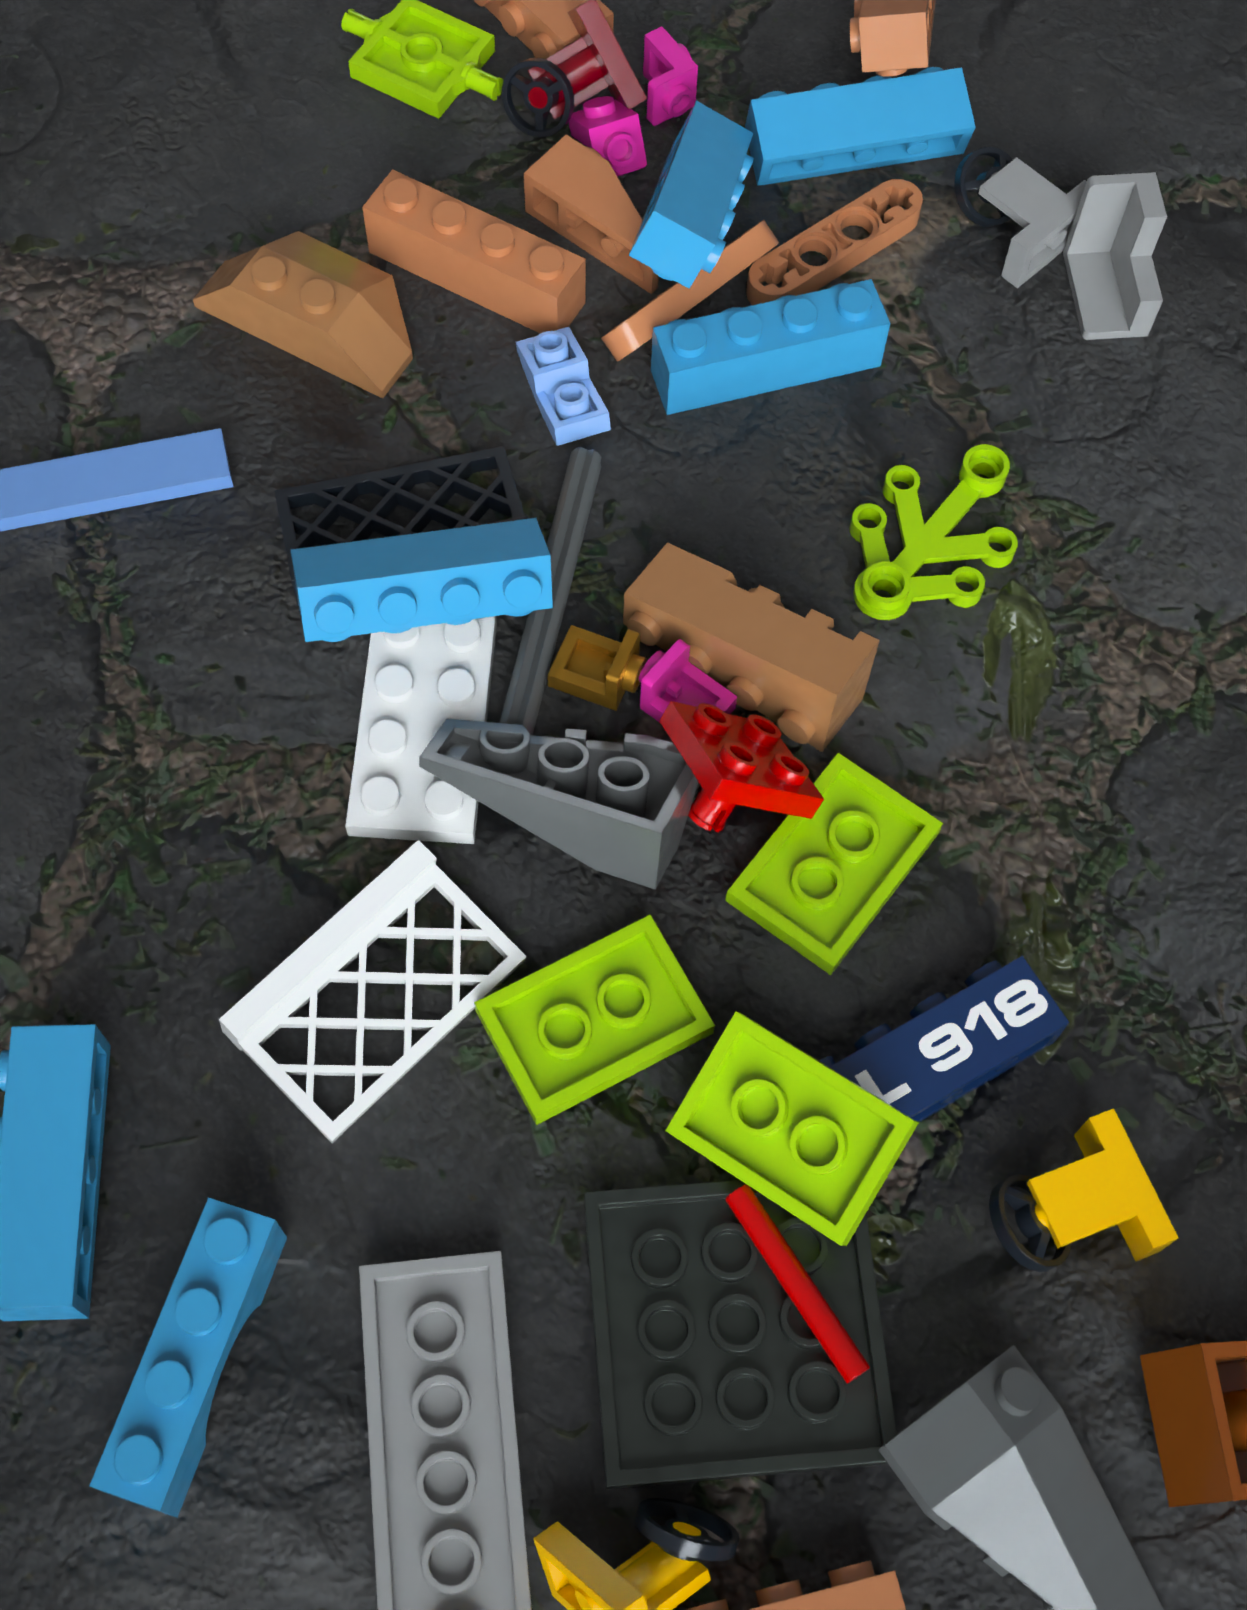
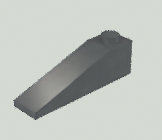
(1020, 1488)

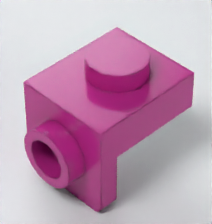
(670, 77)
(612, 132)
(675, 679)

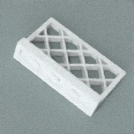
(336, 946)

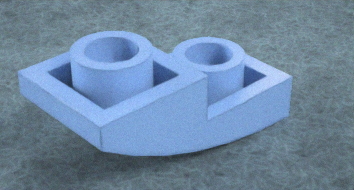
(562, 386)

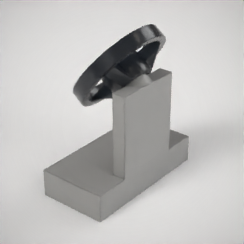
(1029, 201)

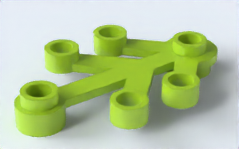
(929, 541)

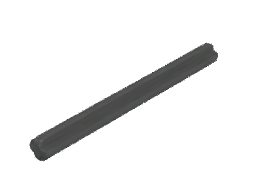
(543, 625)

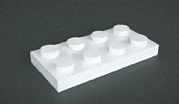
(407, 695)

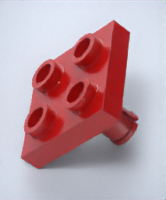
(738, 764)

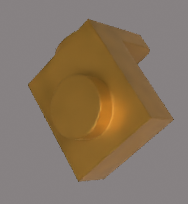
(597, 666)

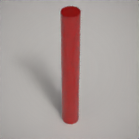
(797, 1283)

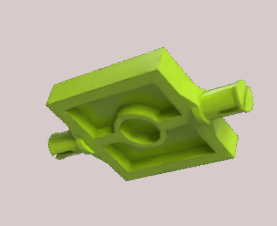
(421, 56)

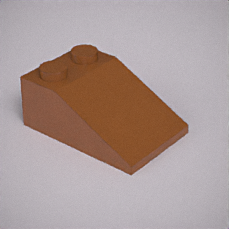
(1200, 1420)

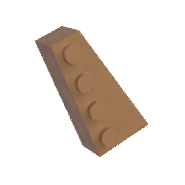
(753, 645)

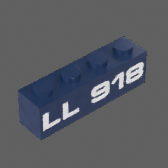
(956, 1040)

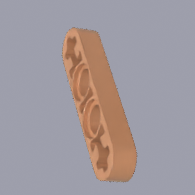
(838, 248)
(680, 299)

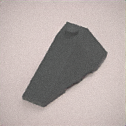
(593, 799)

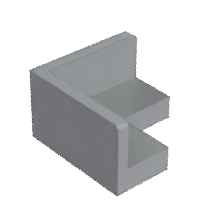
(1112, 255)

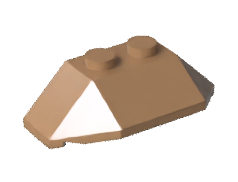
(316, 308)

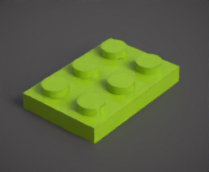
(833, 873)
(593, 1019)
(792, 1128)

